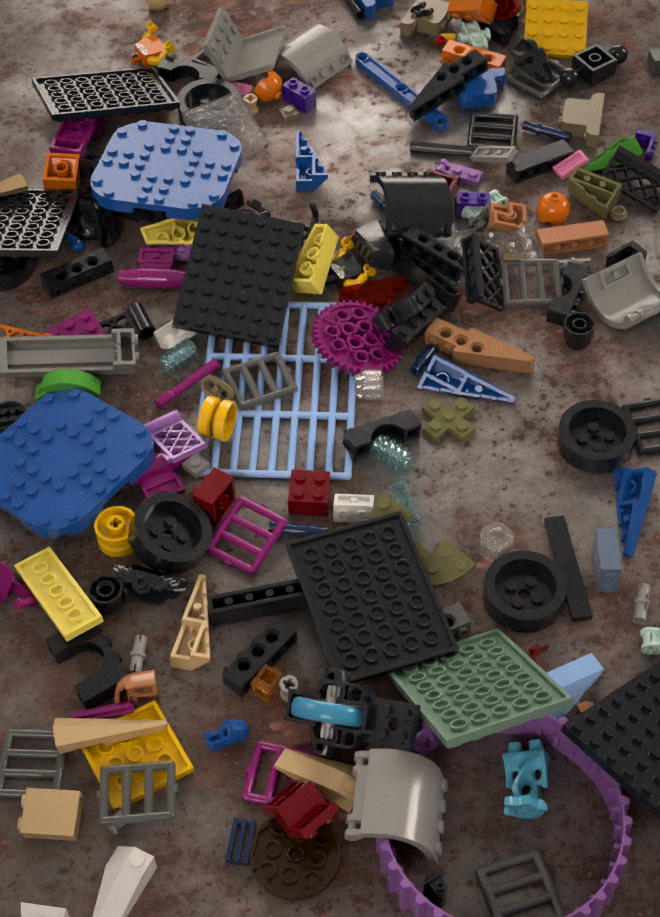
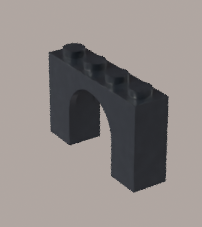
(101, 685)

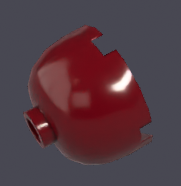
(507, 9)

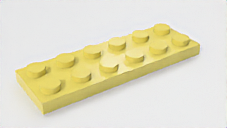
(58, 594)

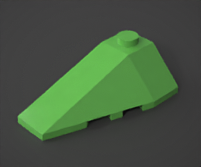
(602, 160)

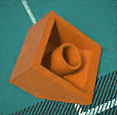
(61, 171)

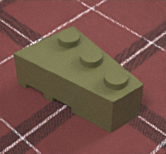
(594, 191)

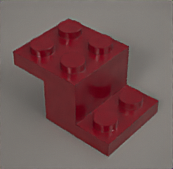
(301, 809)

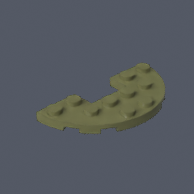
(445, 563)

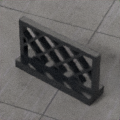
(643, 170)
(474, 274)

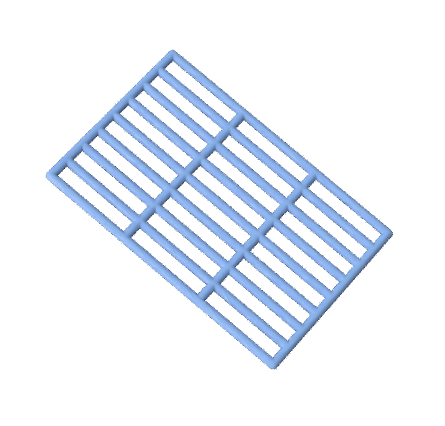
(276, 414)

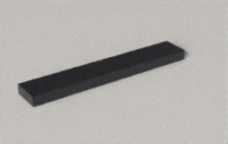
(566, 559)

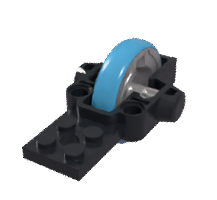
(373, 718)

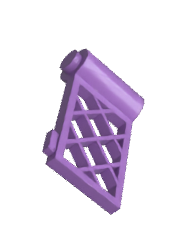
(167, 426)

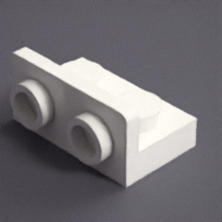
(169, 337)
(352, 508)

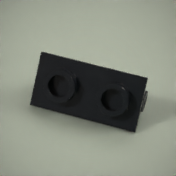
(435, 889)

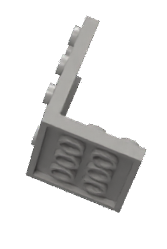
(239, 56)

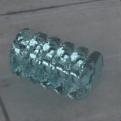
(177, 355)
(392, 454)

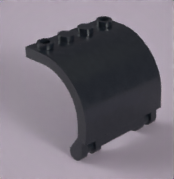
(416, 202)

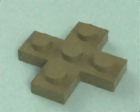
(448, 419)

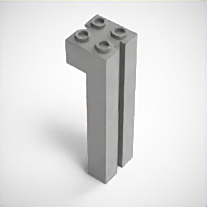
(88, 353)

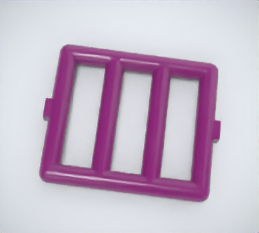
(260, 553)
(252, 768)

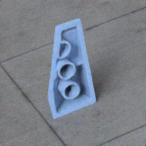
(576, 679)

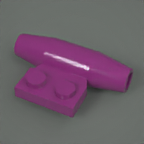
(154, 270)
(160, 477)

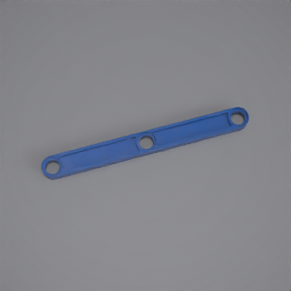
(393, 84)

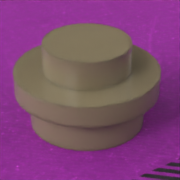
(618, 213)

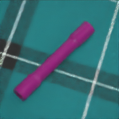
(170, 395)

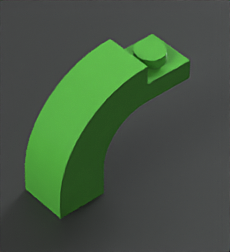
(67, 379)

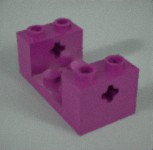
(75, 134)

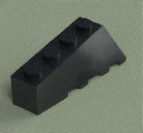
(374, 245)

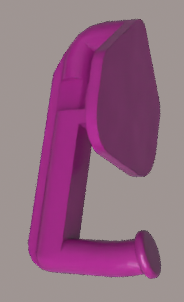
(8, 582)

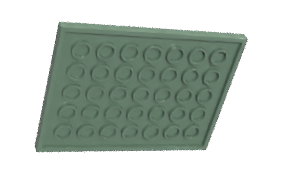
(480, 689)

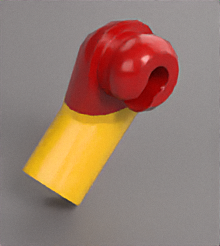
(444, 37)

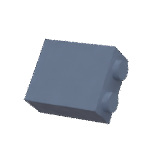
(606, 560)

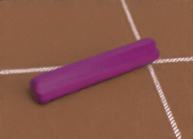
(106, 711)

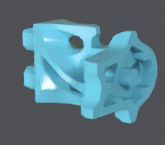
(526, 763)

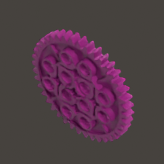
(352, 340)

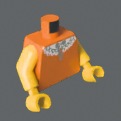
(150, 49)

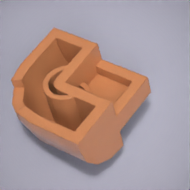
(506, 218)
(137, 687)

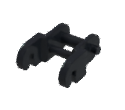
(421, 12)

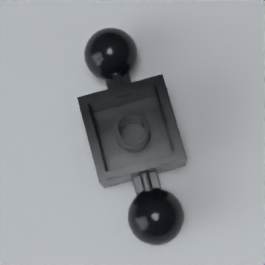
(593, 65)

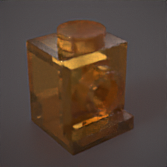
(261, 686)

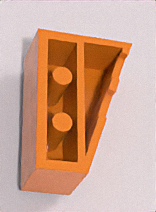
(473, 9)

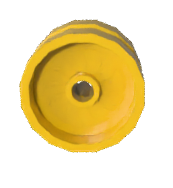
(217, 418)
(113, 530)

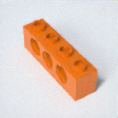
(455, 50)

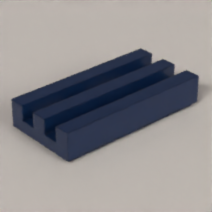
(243, 823)

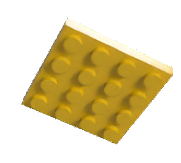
(557, 26)
(143, 749)

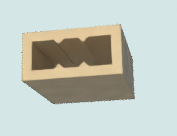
(51, 814)

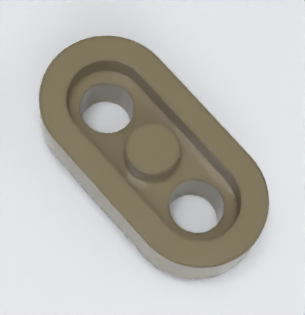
(218, 389)

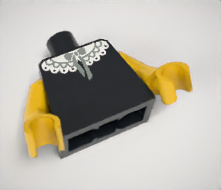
(346, 269)

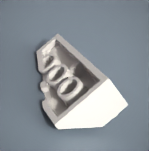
(123, 881)

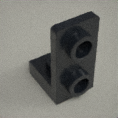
(623, 252)

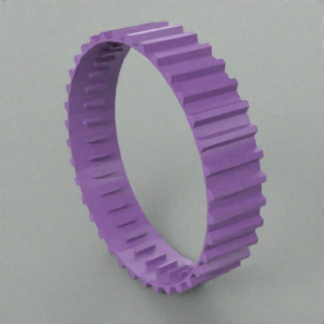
(548, 732)

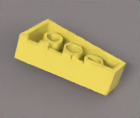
(315, 260)

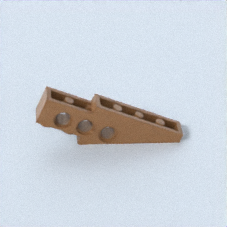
(477, 348)

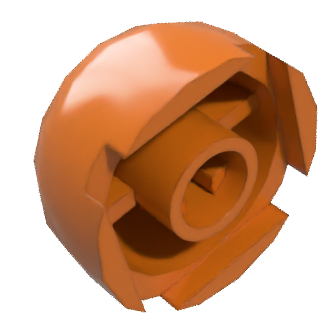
(269, 87)
(553, 208)

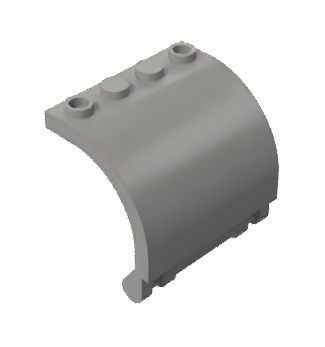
(315, 54)
(623, 293)
(398, 800)

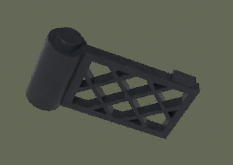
(135, 318)

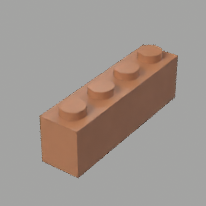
(572, 237)

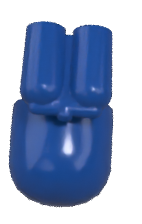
(231, 732)

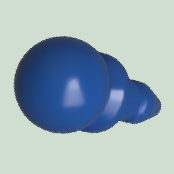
(77, 245)

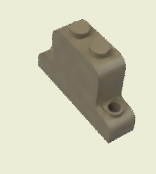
(431, 24)
(583, 118)

